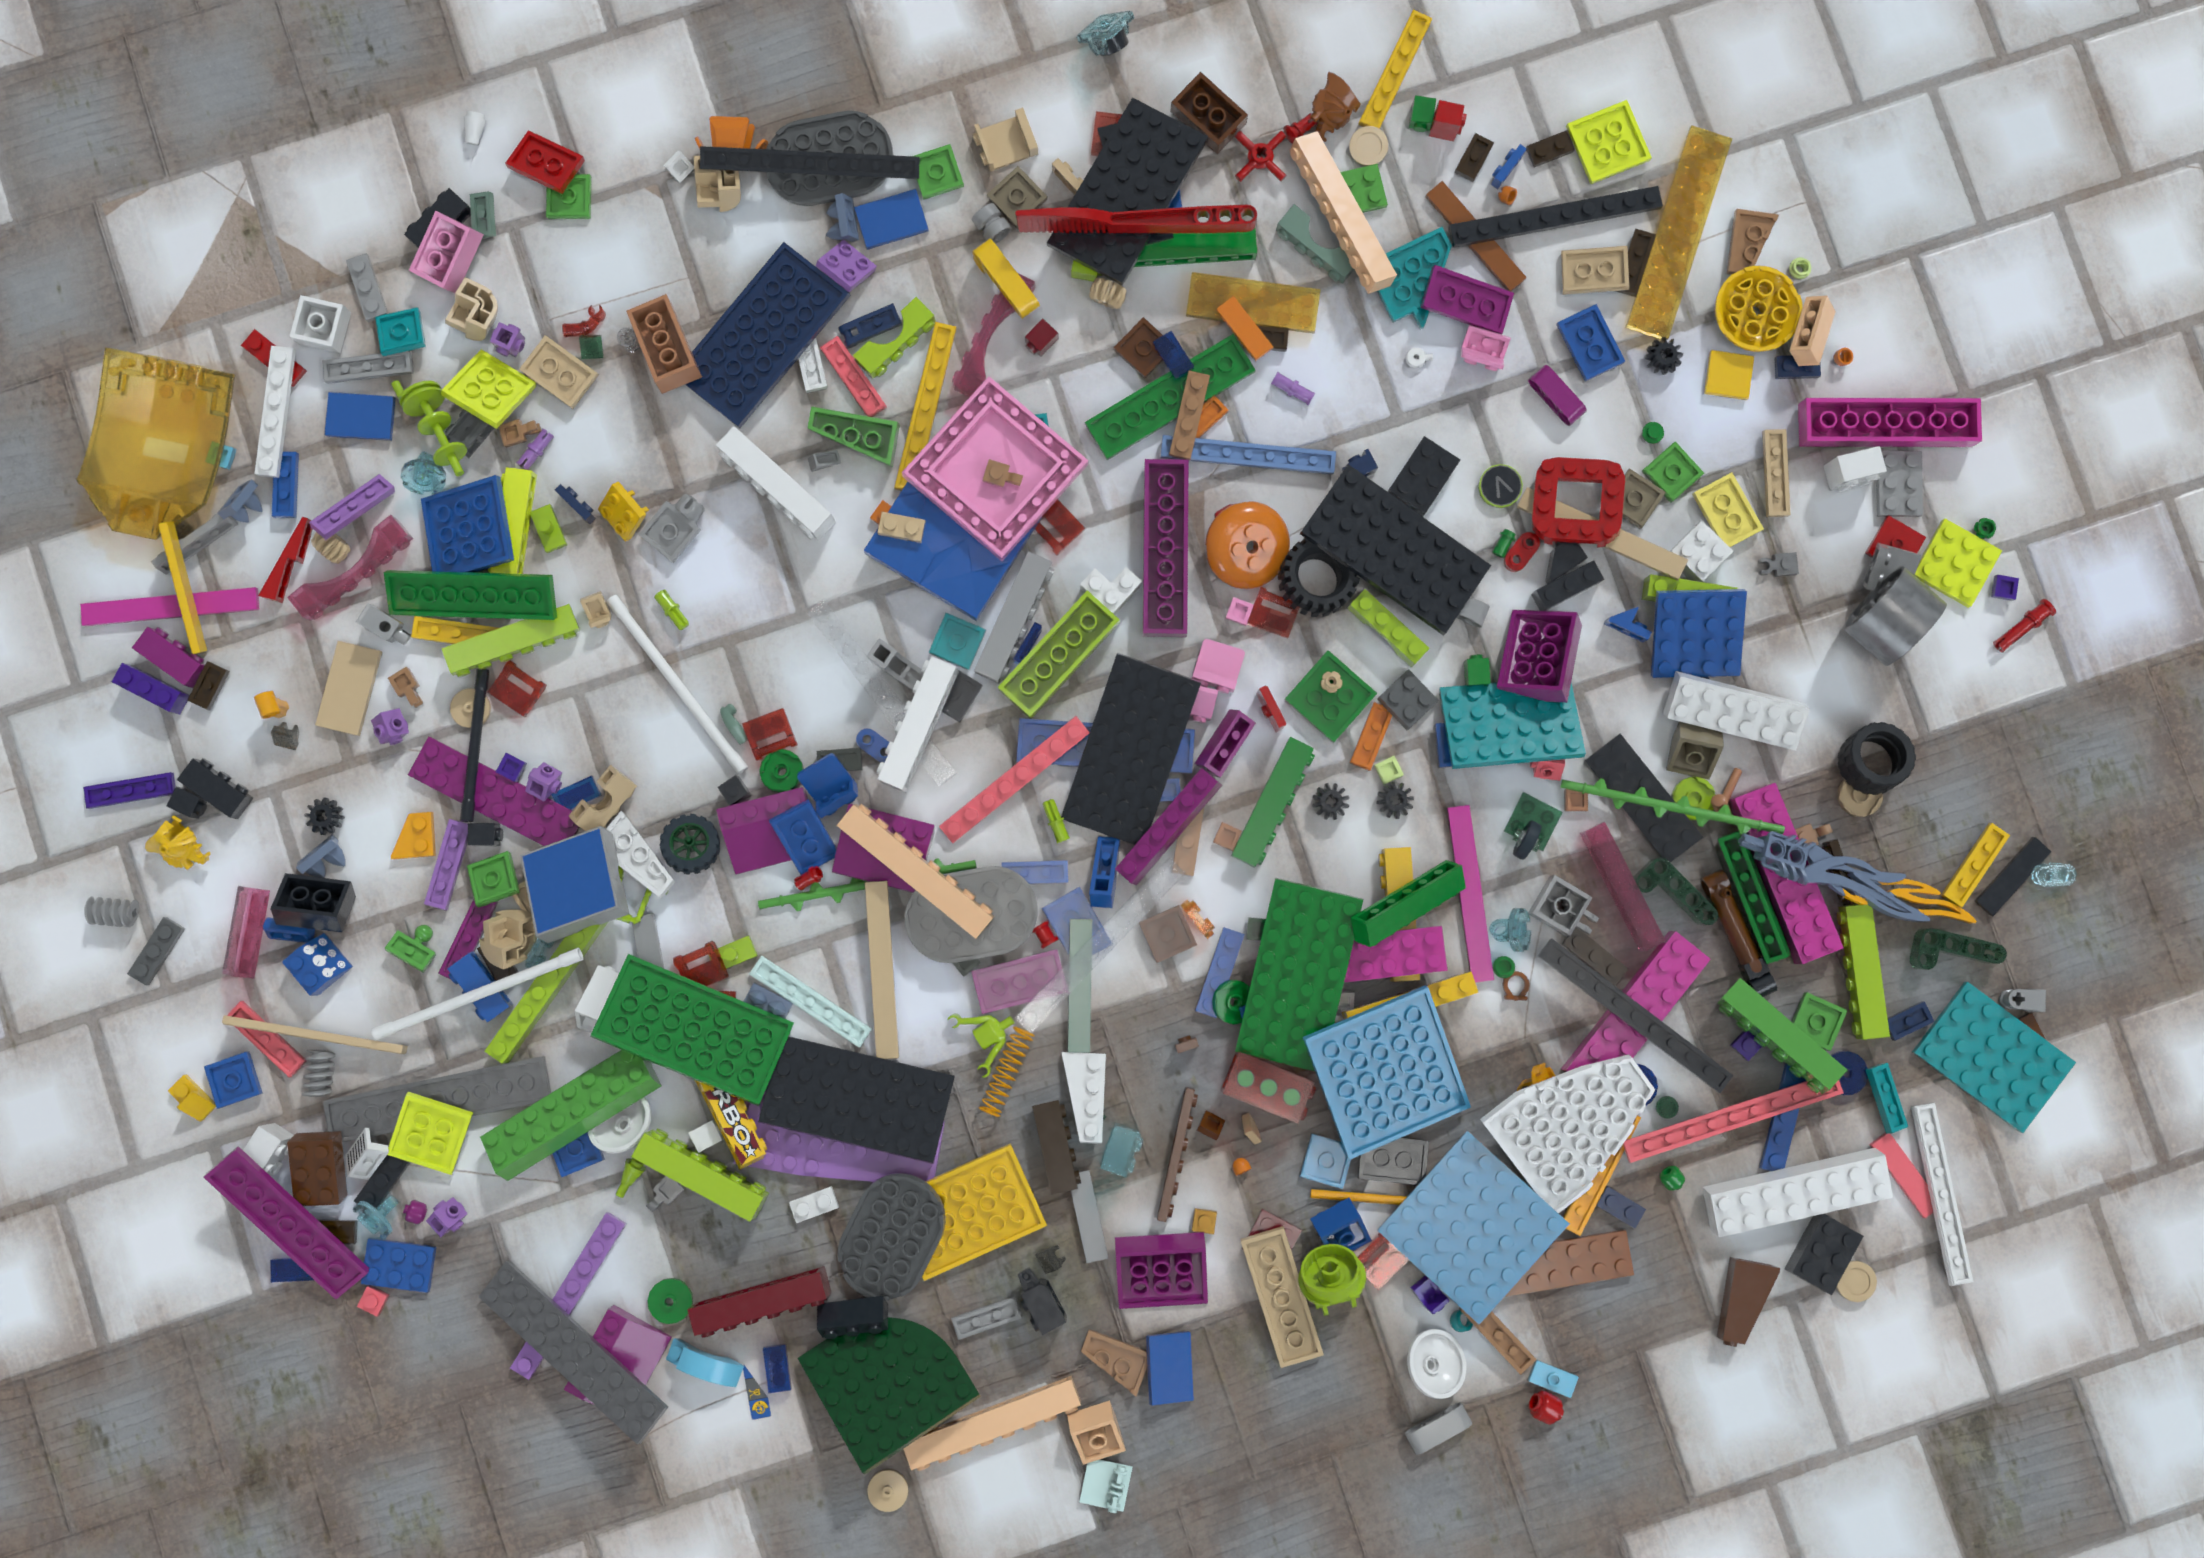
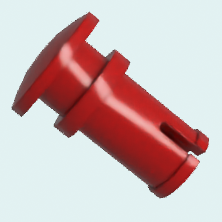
(1298, 129)

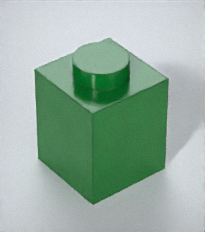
(1422, 113)
(1477, 670)

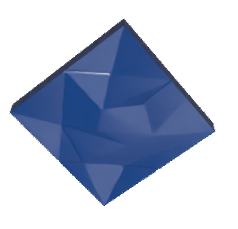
(947, 560)

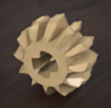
(1107, 293)
(333, 548)

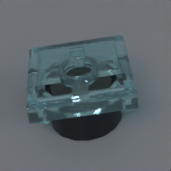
(1107, 33)

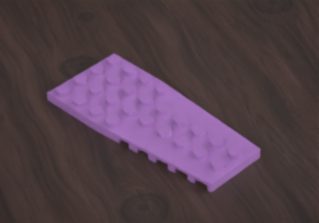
(821, 1157)

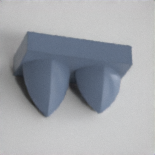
(843, 211)
(242, 495)
(327, 850)
(768, 1001)

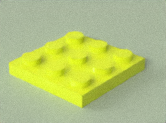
(1608, 142)
(488, 388)
(1957, 563)
(429, 1133)

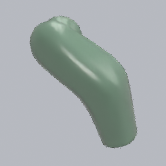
(732, 724)

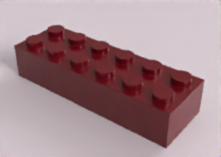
(759, 1301)

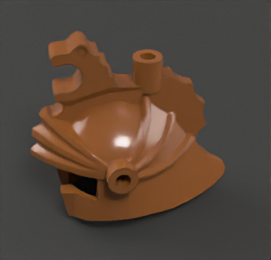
(1333, 105)

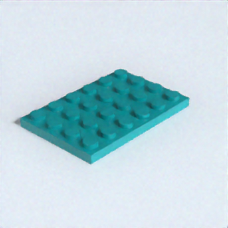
(1507, 728)
(1994, 1057)

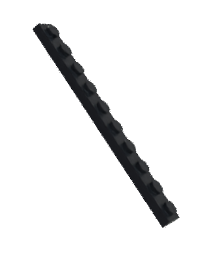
(809, 162)
(1555, 216)
(1635, 1016)

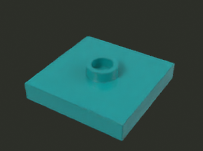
(400, 331)
(957, 641)

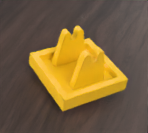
(622, 511)

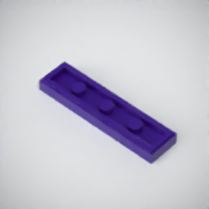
(129, 790)

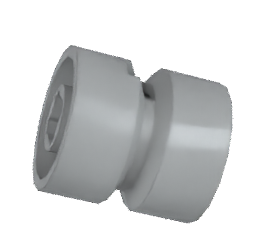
(989, 221)

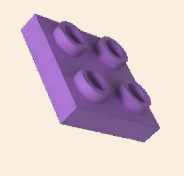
(846, 265)

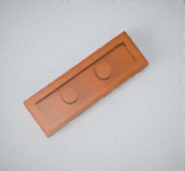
(1244, 328)
(1371, 737)

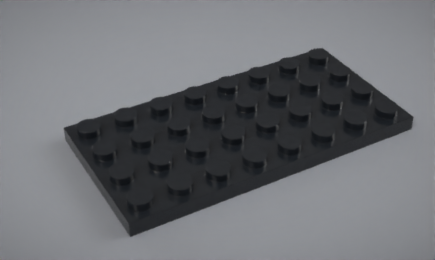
(1134, 172)
(1395, 549)
(1130, 749)
(857, 1099)

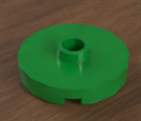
(773, 764)
(1221, 1000)
(681, 1296)

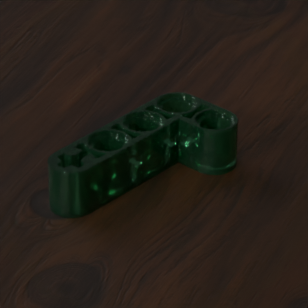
(1678, 895)
(1958, 949)

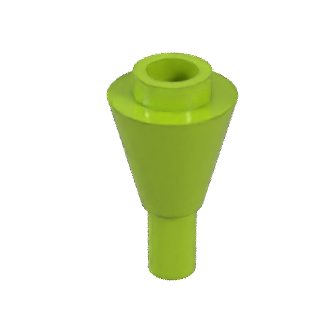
(632, 1171)

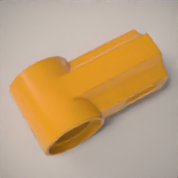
(270, 706)

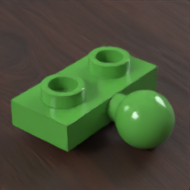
(412, 950)

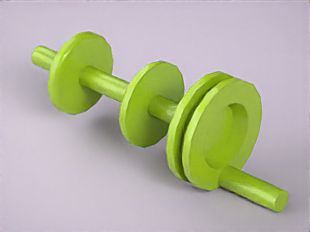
(421, 400)

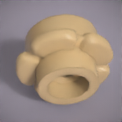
(1326, 685)

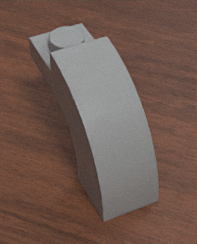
(894, 664)

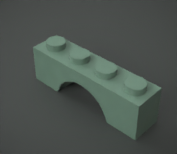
(1295, 228)

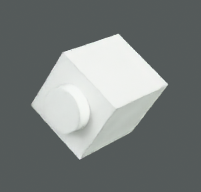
(706, 1136)

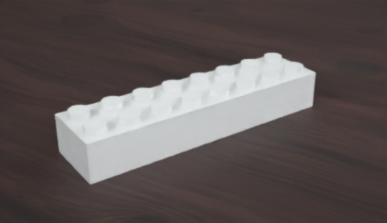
(1797, 1192)

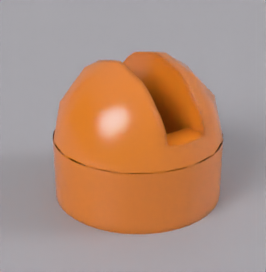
(1507, 195)
(1845, 358)
(1241, 1166)

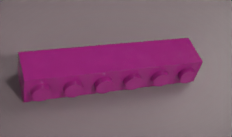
(1168, 827)

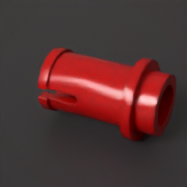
(813, 875)

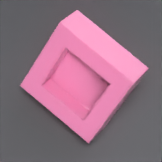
(1239, 611)

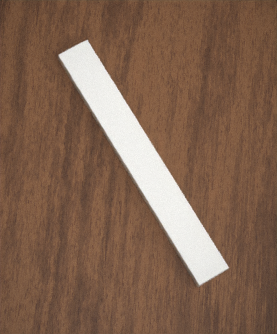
(1942, 1194)

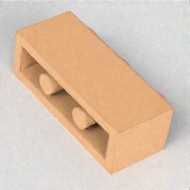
(1812, 330)

